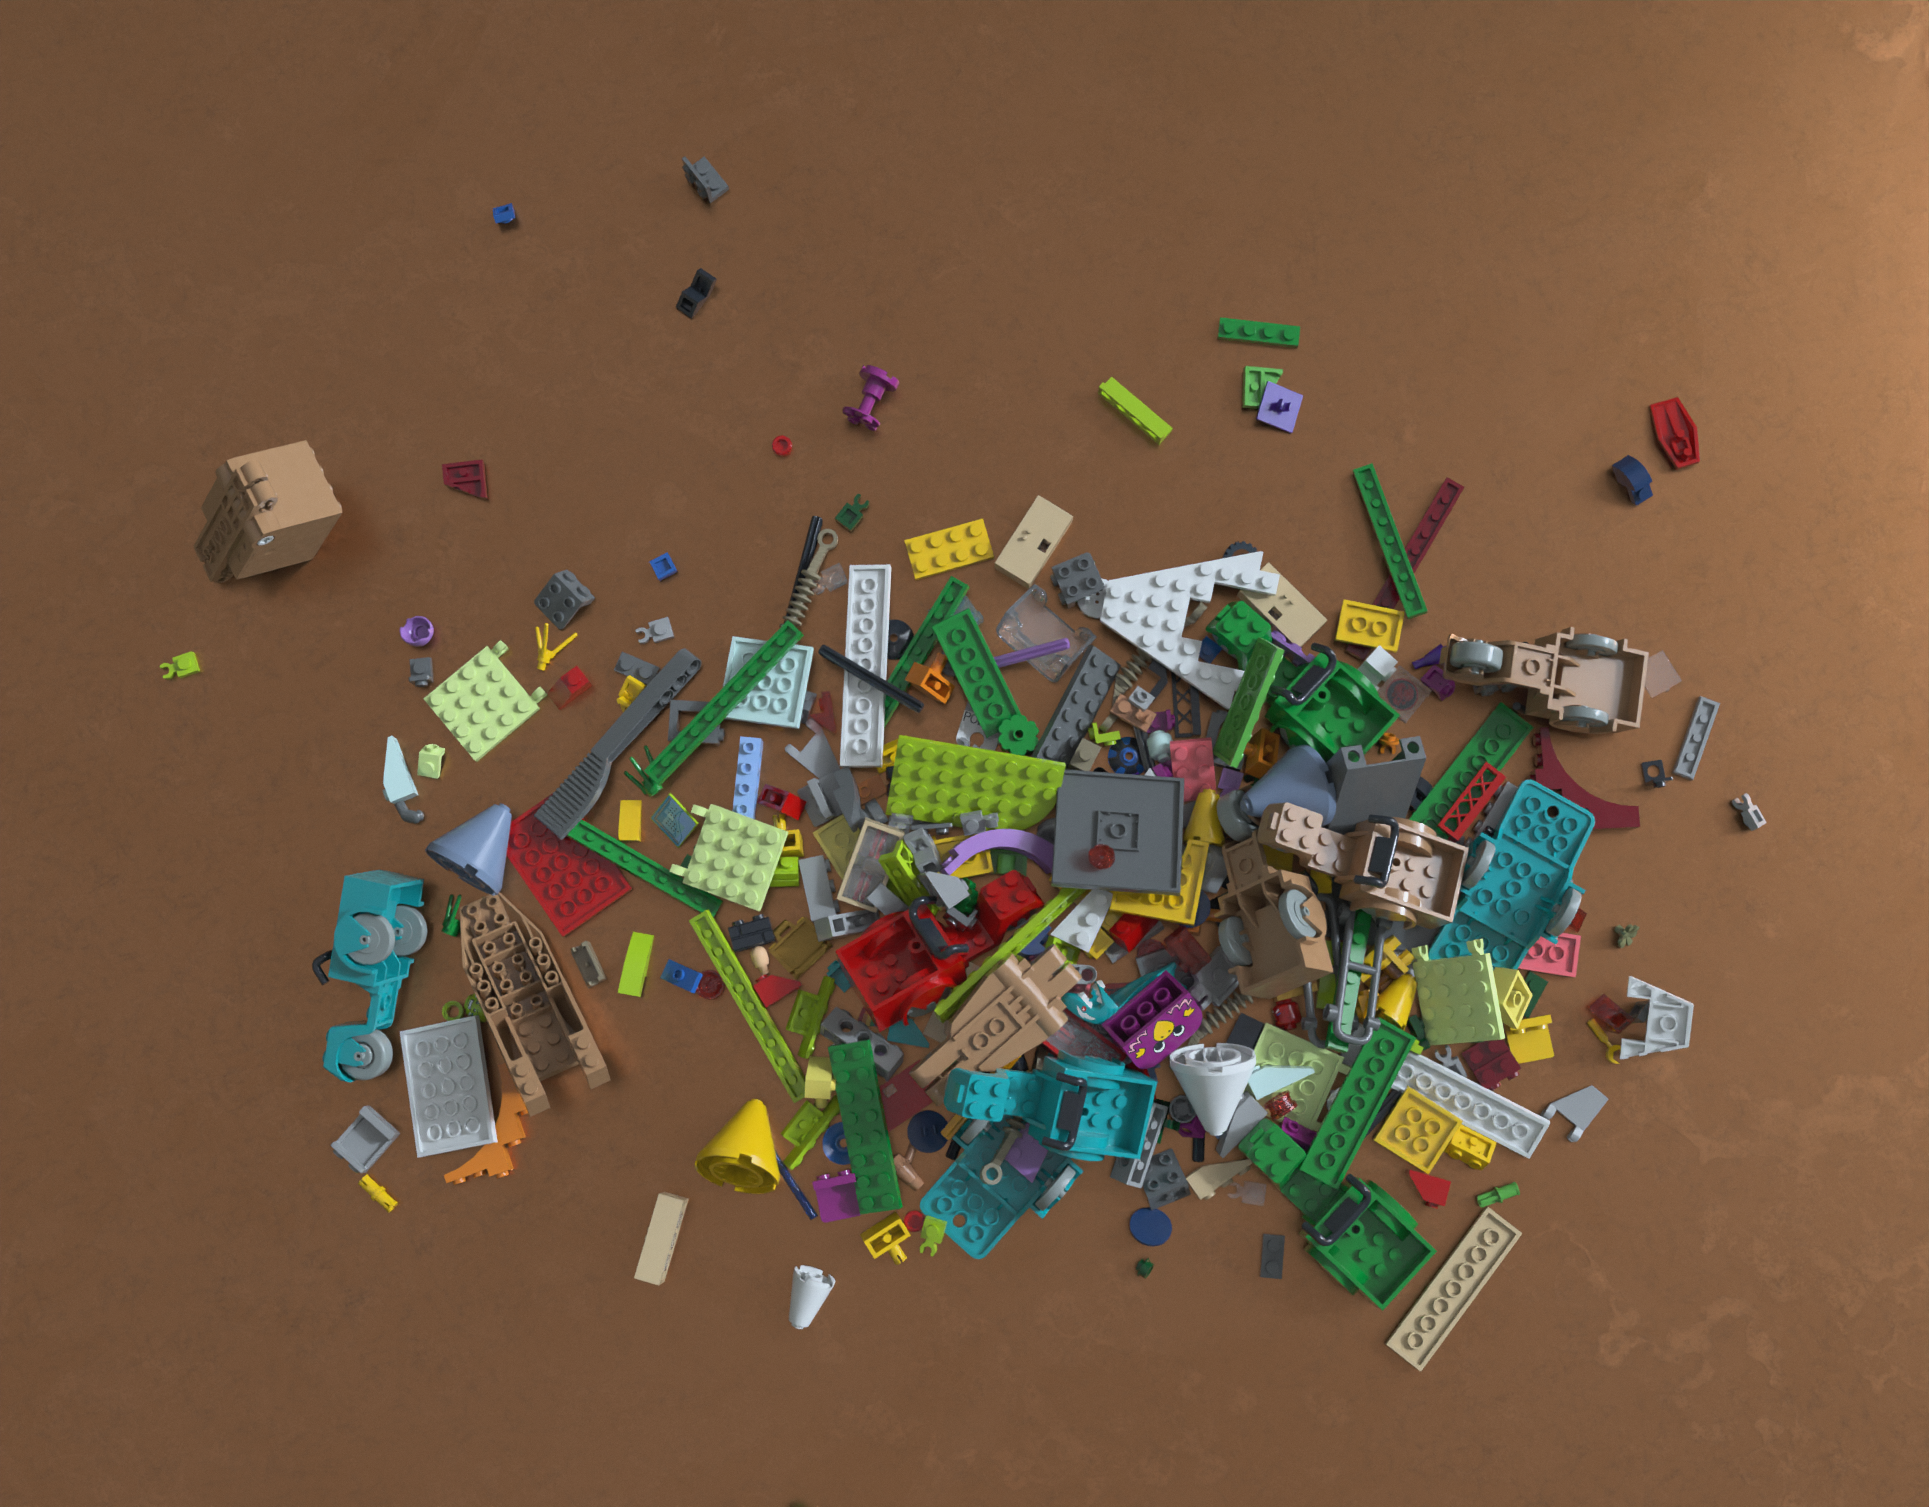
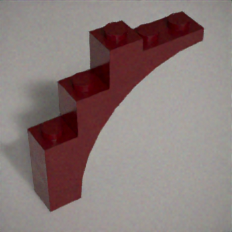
(1554, 777)

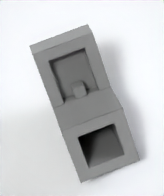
(923, 850)

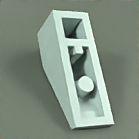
(397, 778)
(1271, 1078)

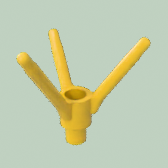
(543, 653)

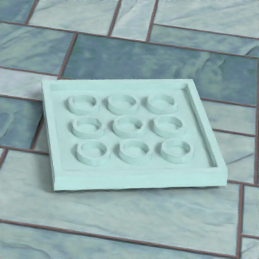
(780, 694)

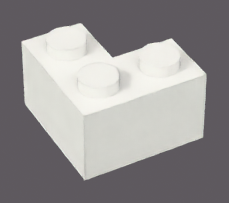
(1378, 666)

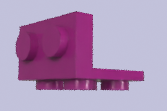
(836, 1196)

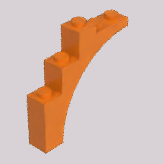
(509, 1131)

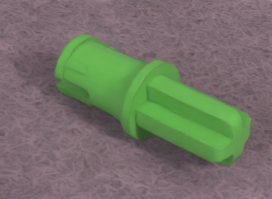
(1498, 1194)

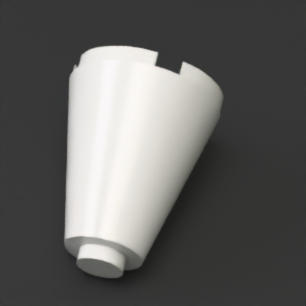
(808, 1294)

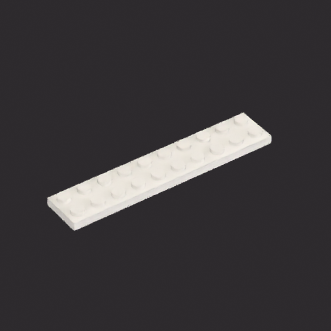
(867, 646)
(1475, 1105)

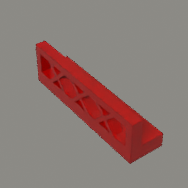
(1474, 809)

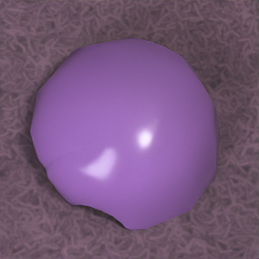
(417, 631)

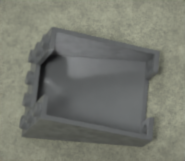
(1373, 788)

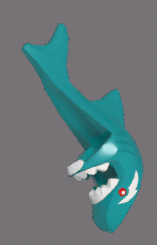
(1103, 1006)

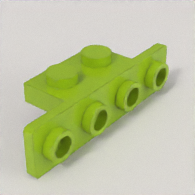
(808, 1013)
(806, 1128)

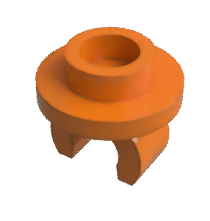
(1388, 739)

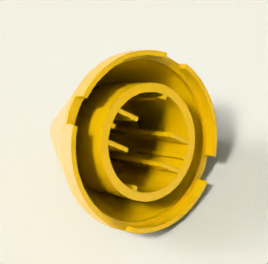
(742, 1152)

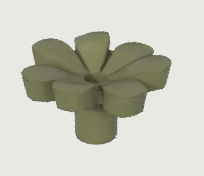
(1626, 934)

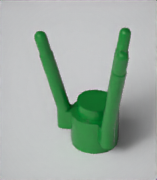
(650, 786)
(451, 924)

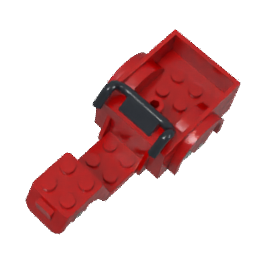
(912, 959)

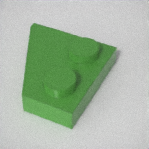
(1254, 384)

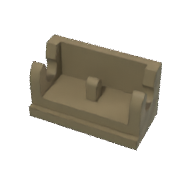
(588, 964)

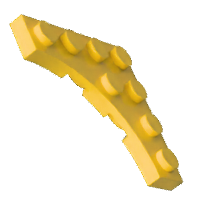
(1170, 908)

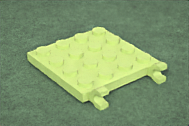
(483, 702)
(733, 856)
(1458, 996)
(1310, 1093)

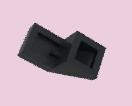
(696, 295)
(1159, 672)

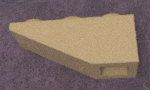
(1211, 1176)

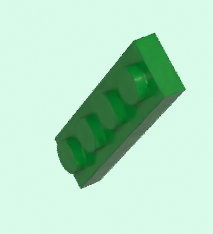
(1258, 332)

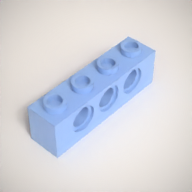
(748, 776)

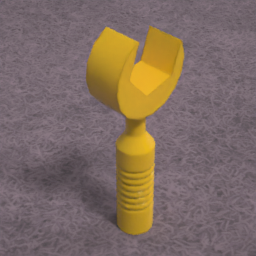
(1604, 1038)

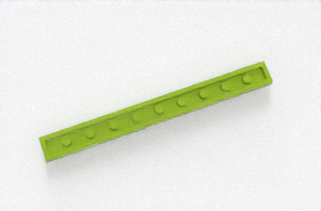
(1020, 940)
(750, 1004)

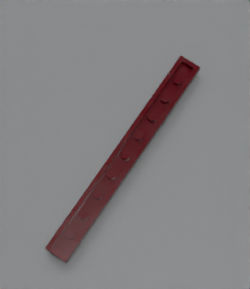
(1417, 548)

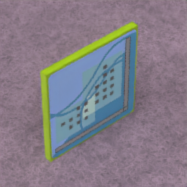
(674, 820)

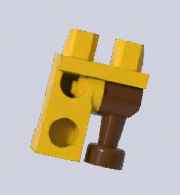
(1392, 964)

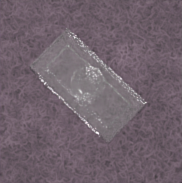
(901, 821)

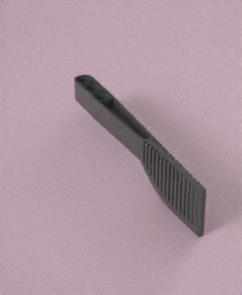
(586, 783)

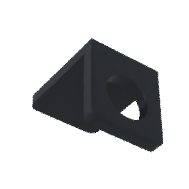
(1660, 780)

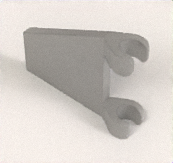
(816, 754)
(1578, 1108)

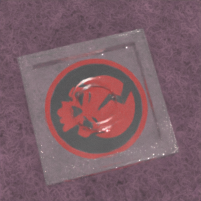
(1403, 693)

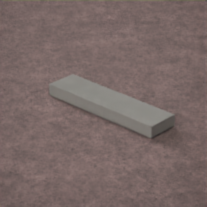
(1695, 738)

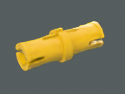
(377, 1193)

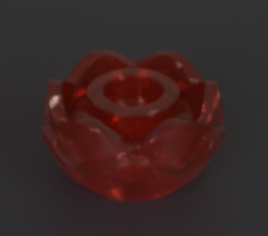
(1098, 851)

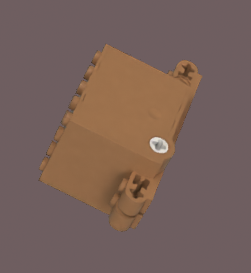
(266, 513)

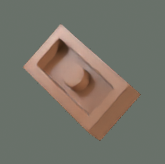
(1131, 714)

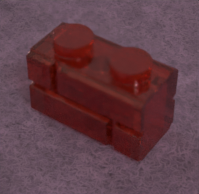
(1187, 949)

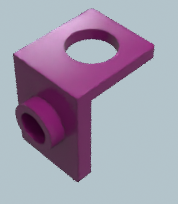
(1196, 1128)

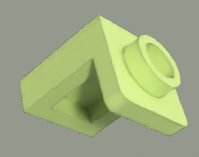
(430, 761)

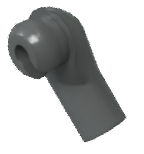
(409, 815)

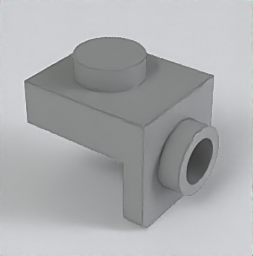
(1141, 699)

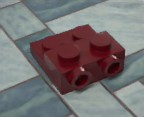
(1491, 1063)

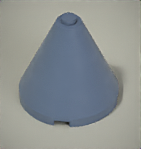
(1297, 780)
(476, 849)

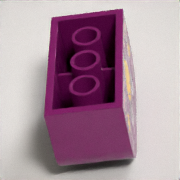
(1154, 1022)

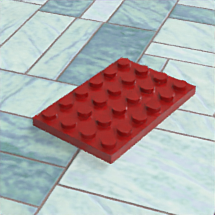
(562, 874)

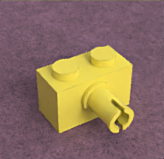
(819, 1080)

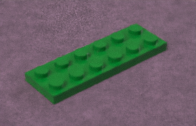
(976, 671)

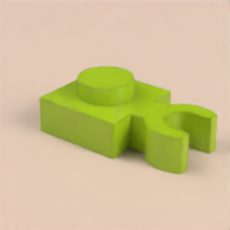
(183, 666)
(933, 1232)

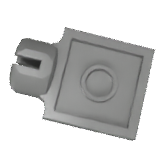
(1213, 981)

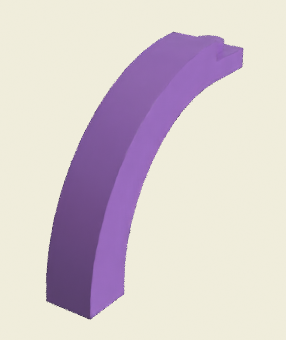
(1019, 841)

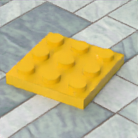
(1418, 1129)

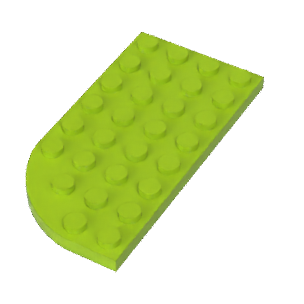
(946, 779)

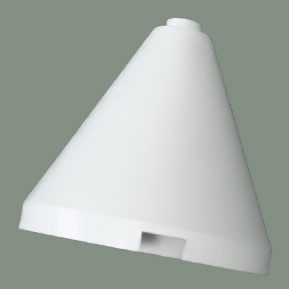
(1213, 1080)

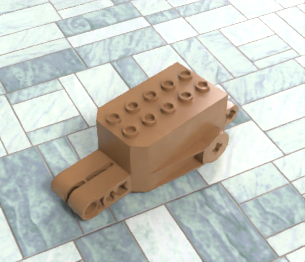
(1001, 1018)

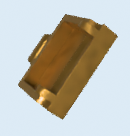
(799, 947)

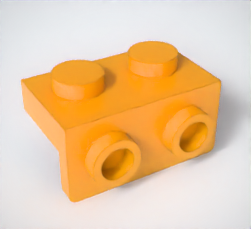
(1361, 1004)

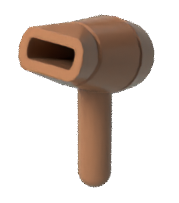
(905, 1171)

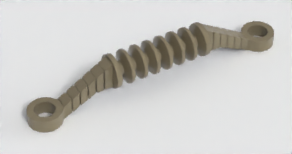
(807, 583)
(1122, 681)
(1219, 1014)
(1011, 1132)

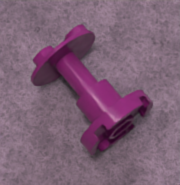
(873, 390)

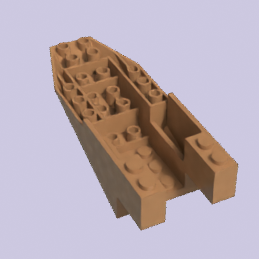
(525, 999)

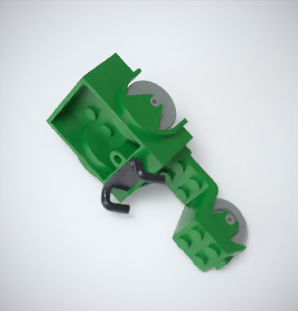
(1317, 702)
(1352, 1231)

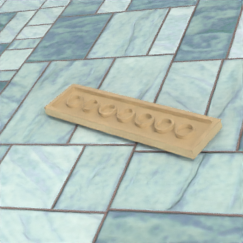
(1453, 1288)

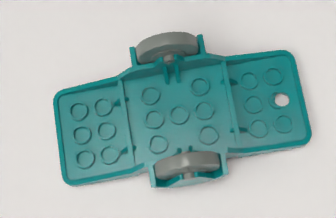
(1519, 879)
(992, 1208)

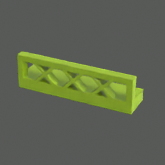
(1134, 410)
(901, 875)

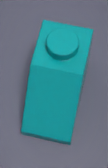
(907, 1035)

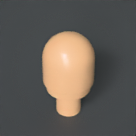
(760, 959)

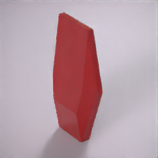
(1676, 432)

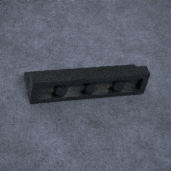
(1194, 709)

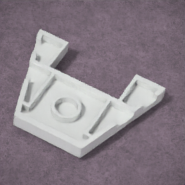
(1667, 1021)

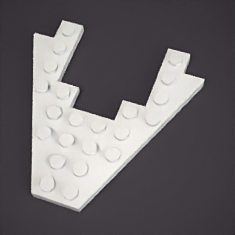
(1153, 610)

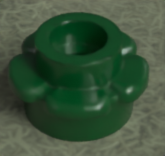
(1144, 1268)

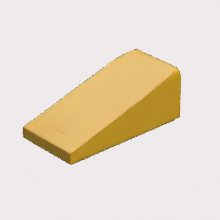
(630, 821)

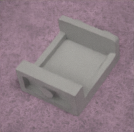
(365, 1140)

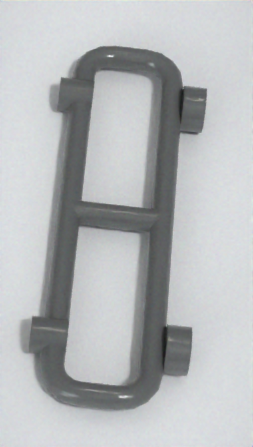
(1334, 1013)
(1310, 1022)

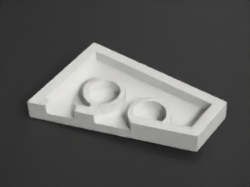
(1085, 920)

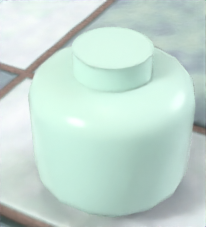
(1159, 746)

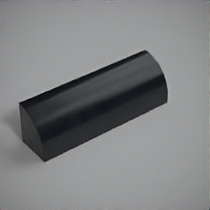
(1246, 1031)

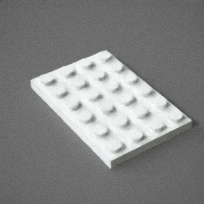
(448, 1086)

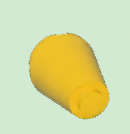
(1204, 820)
(1396, 1001)

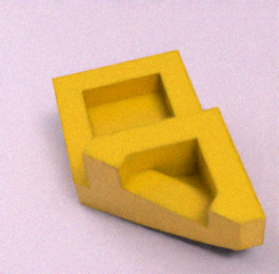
(629, 692)

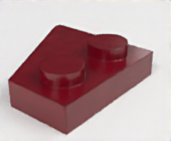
(466, 477)

